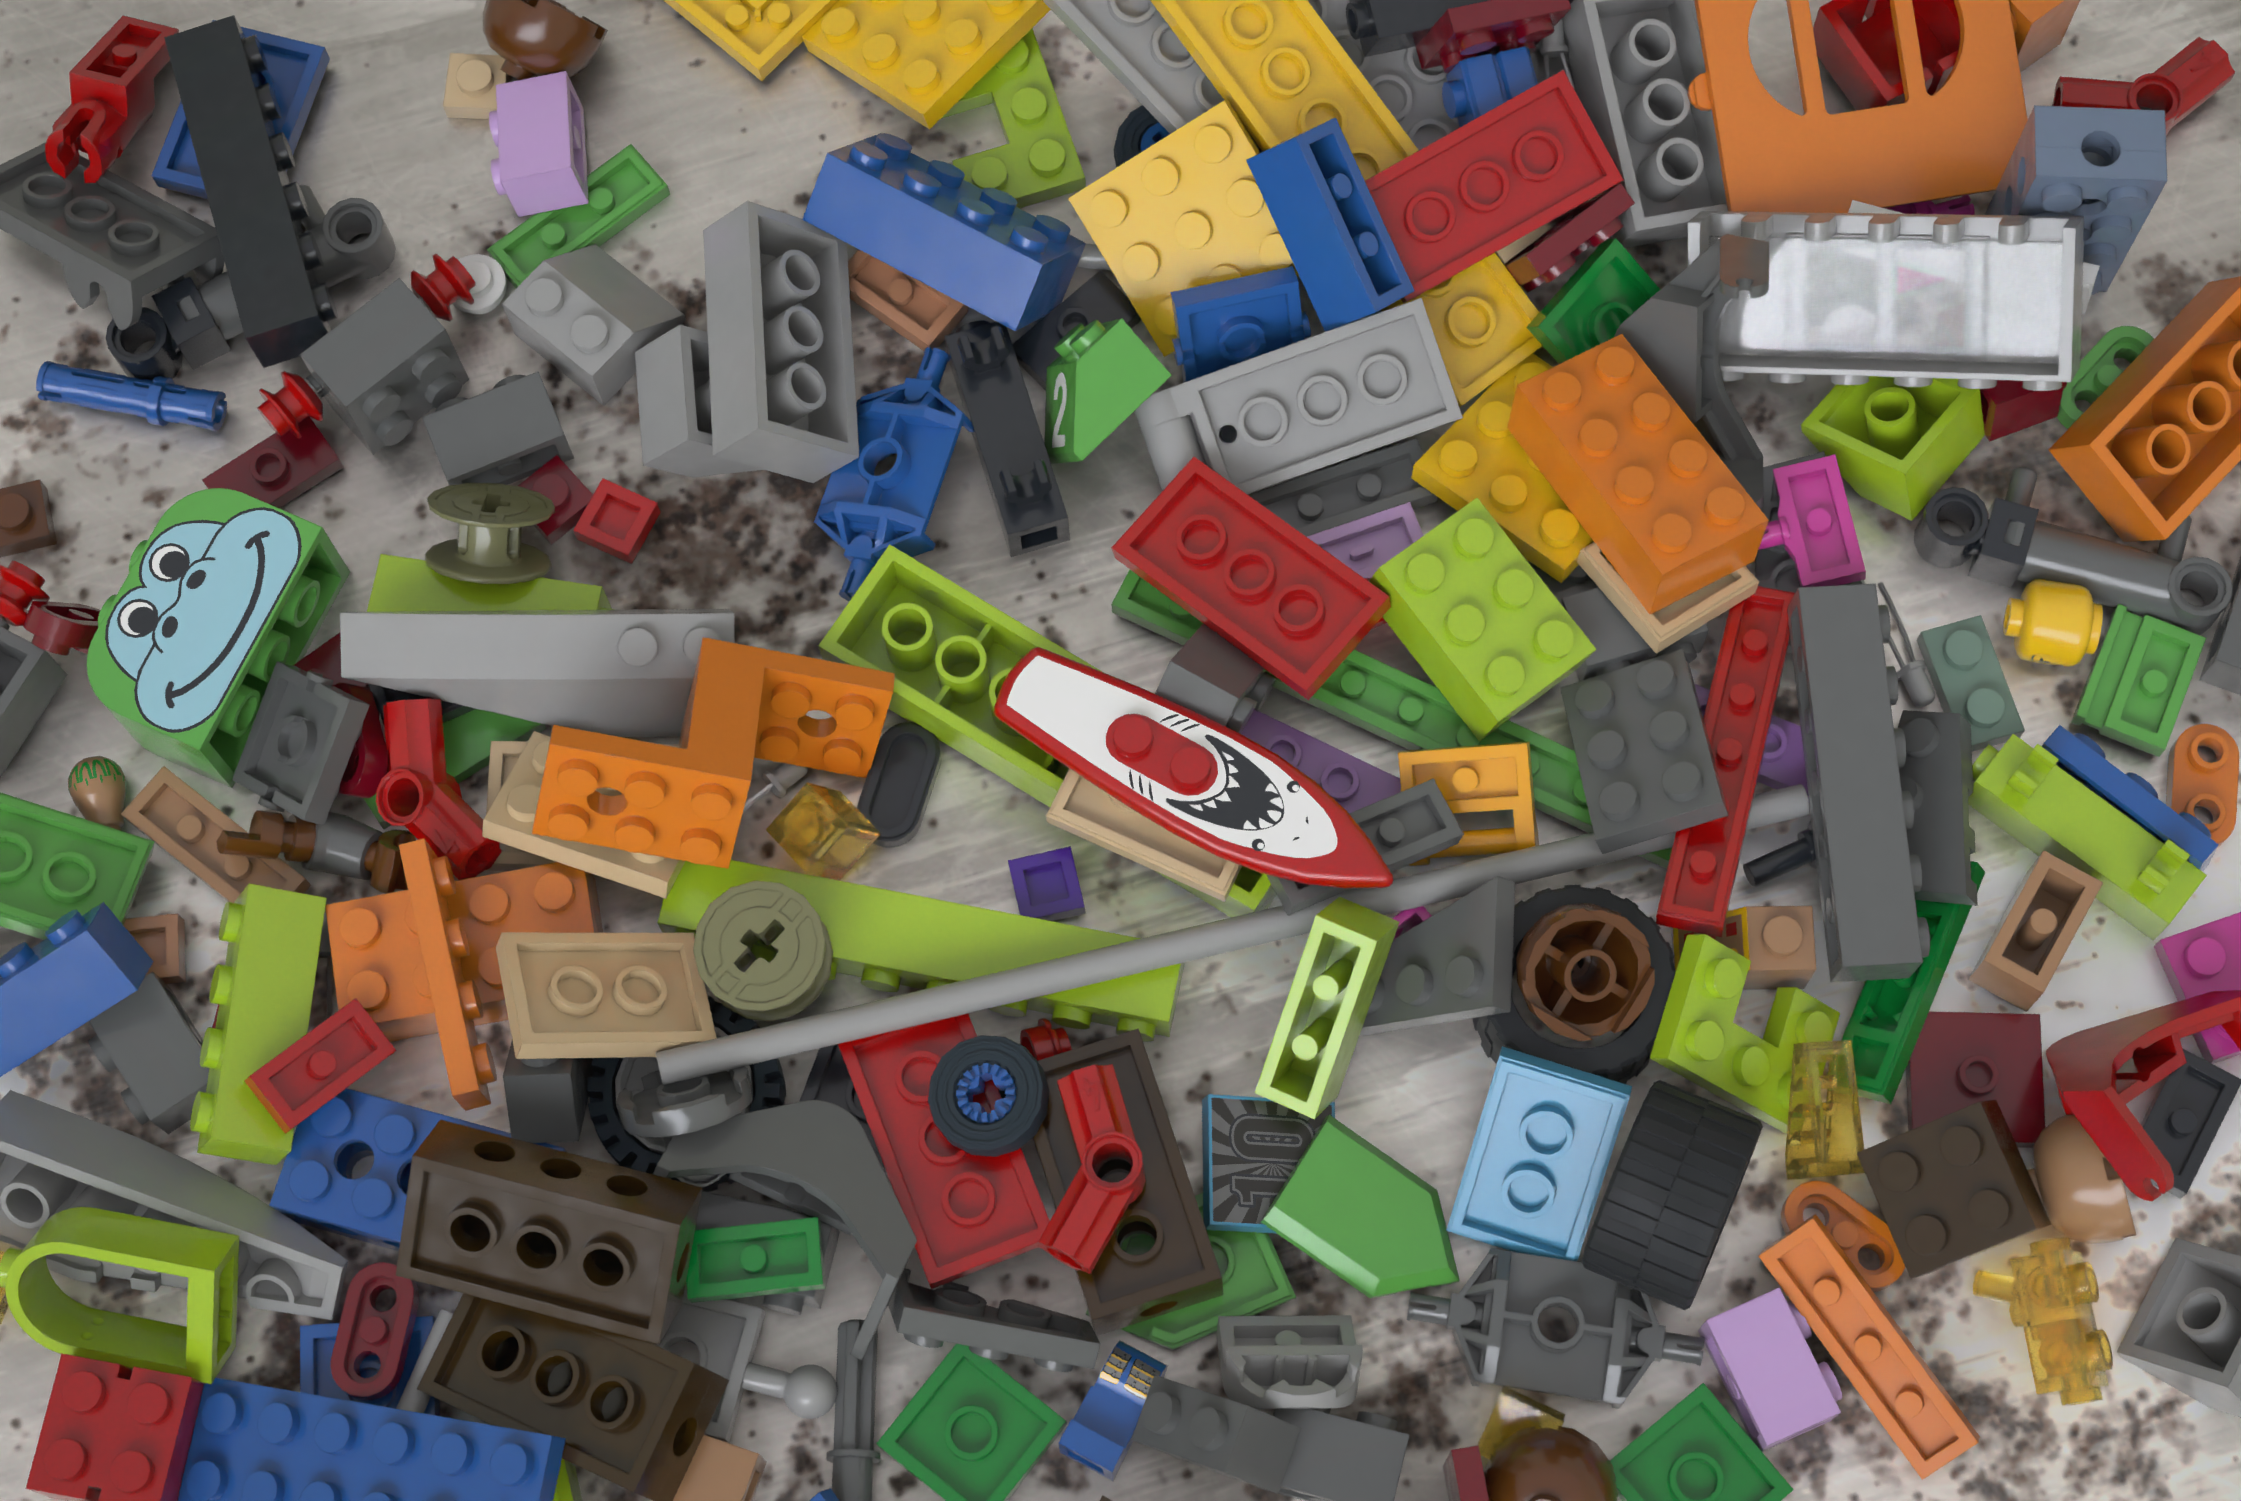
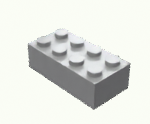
(1634, 80)
(779, 344)

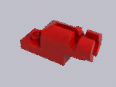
(109, 97)

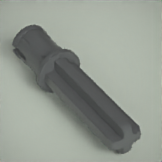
(854, 1417)

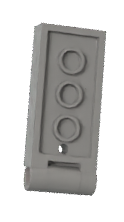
(1305, 403)

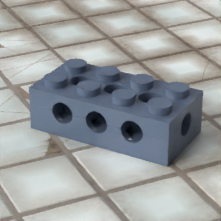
(2090, 166)

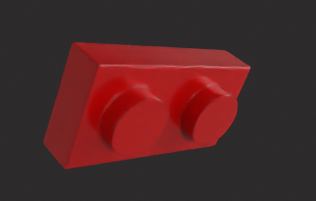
(320, 1065)

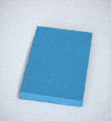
(1538, 1157)

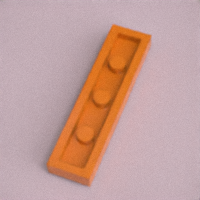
(453, 998)
(1869, 1347)

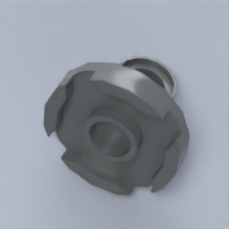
(685, 1107)

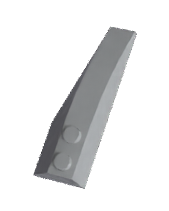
(551, 667)
(68, 1162)

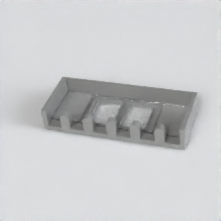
(1905, 298)

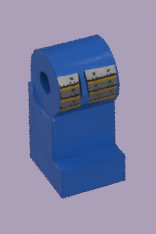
(1110, 1411)

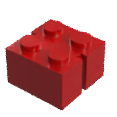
(1865, 53)
(114, 1433)

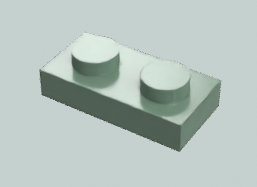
(1971, 680)

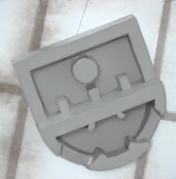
(1289, 1361)

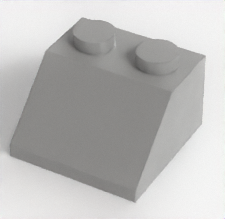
(589, 318)
(677, 405)
(2192, 1326)

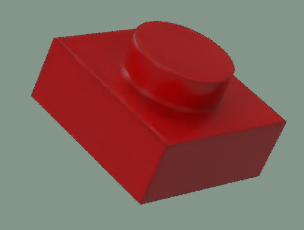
(617, 521)

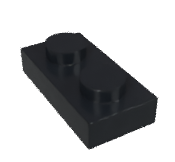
(2188, 1116)

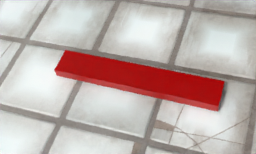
(1737, 726)

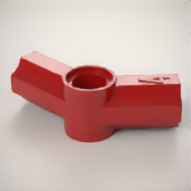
(2174, 87)
(424, 795)
(1090, 1205)

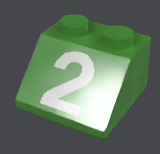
(1096, 386)

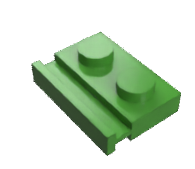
(2139, 680)

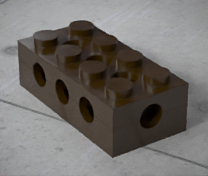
(548, 1231)
(1181, 1263)
(615, 1398)

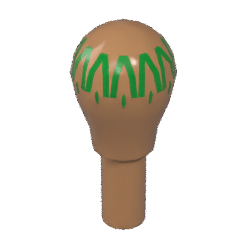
(99, 790)

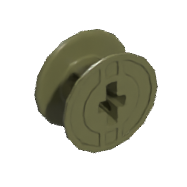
(489, 533)
(756, 914)

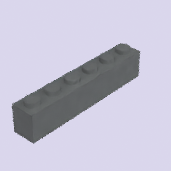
(1855, 783)

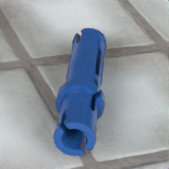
(154, 399)

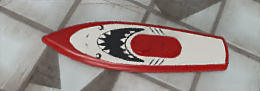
(1188, 773)

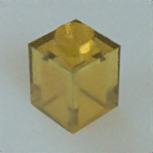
(823, 831)

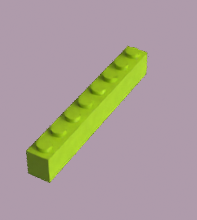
(936, 942)

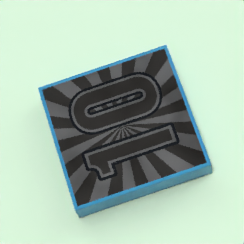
(1248, 1157)

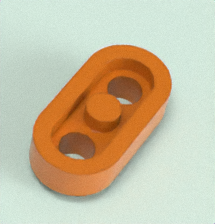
(2202, 783)
(1851, 1228)

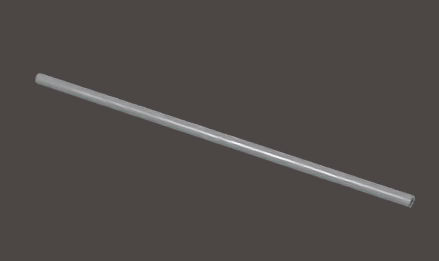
(1162, 950)

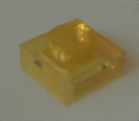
(1513, 1413)

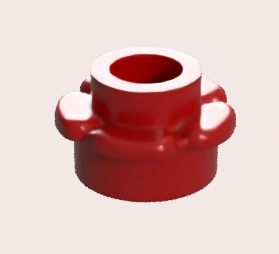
(1044, 1041)

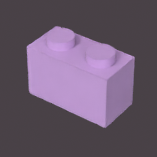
(539, 144)
(1771, 1369)

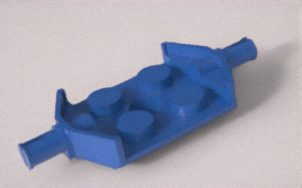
(894, 508)

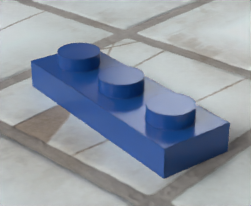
(2130, 795)

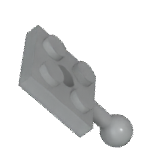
(726, 1343)

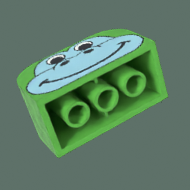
(204, 622)

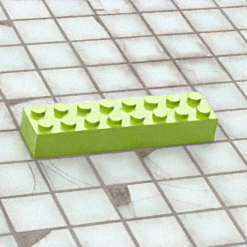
(948, 670)

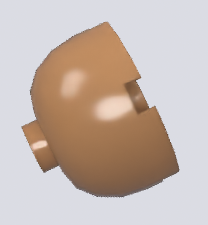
(2079, 1185)

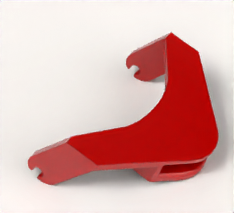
(2120, 1060)

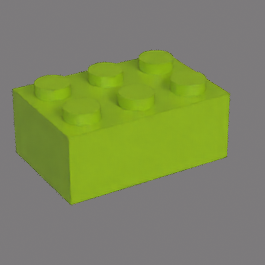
(1480, 619)

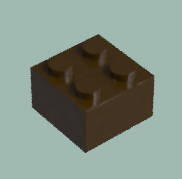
(1953, 1188)

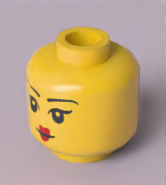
(2053, 623)

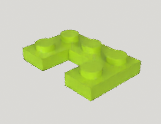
(1039, 150)
(1720, 1056)

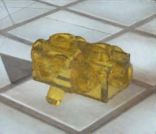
(2053, 1304)

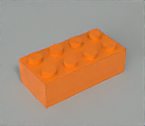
(2165, 422)
(1636, 473)
(381, 957)

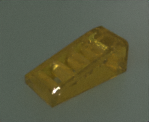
(1818, 1146)

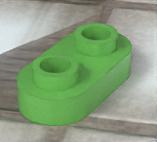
(2099, 370)

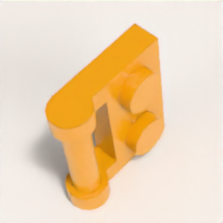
(1479, 781)

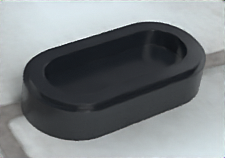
(900, 782)

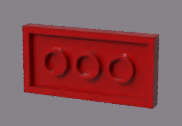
(1492, 182)
(1251, 578)
(959, 1204)

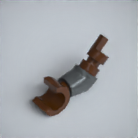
(336, 848)

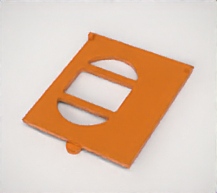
(1875, 155)

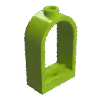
(74, 1329)

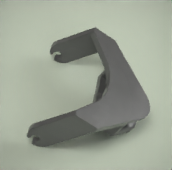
(1680, 344)
(814, 1162)

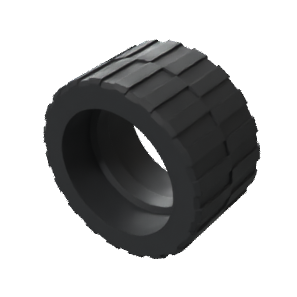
(1632, 1048)
(1671, 1194)

